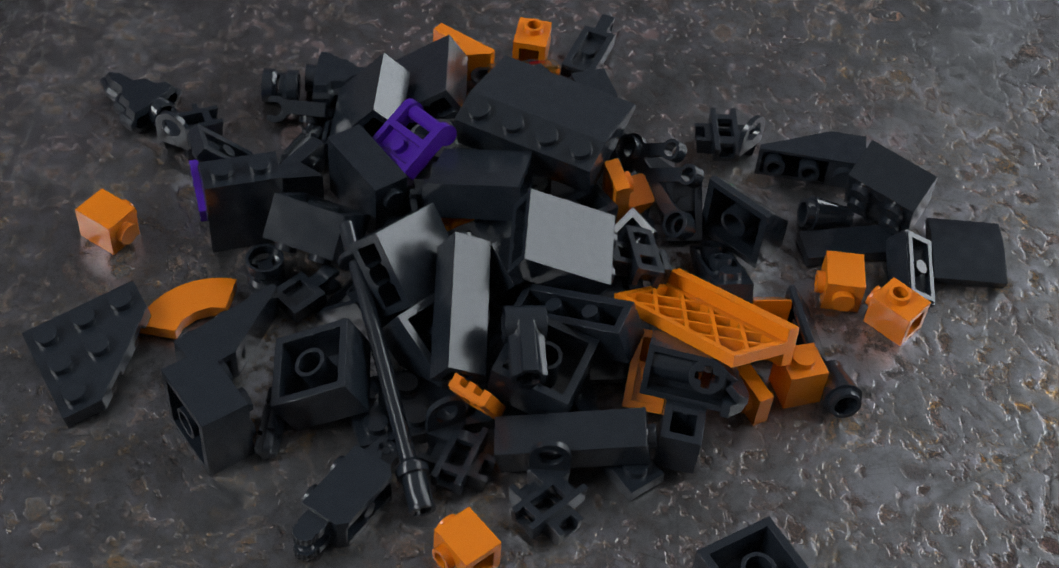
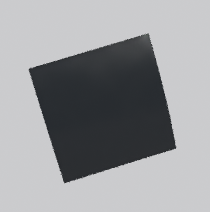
(967, 253)

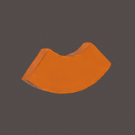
(187, 304)

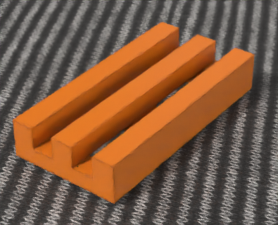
(476, 397)

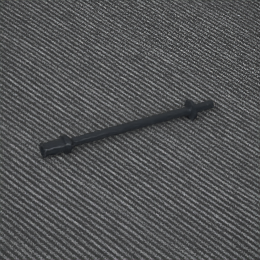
(412, 470)

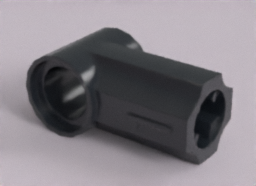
(525, 333)

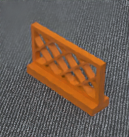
(714, 320)

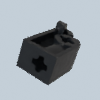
(678, 374)

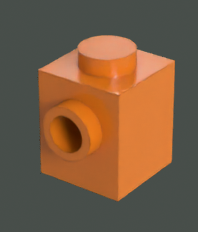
(532, 39)
(108, 221)
(841, 281)
(896, 311)
(801, 380)
(465, 542)

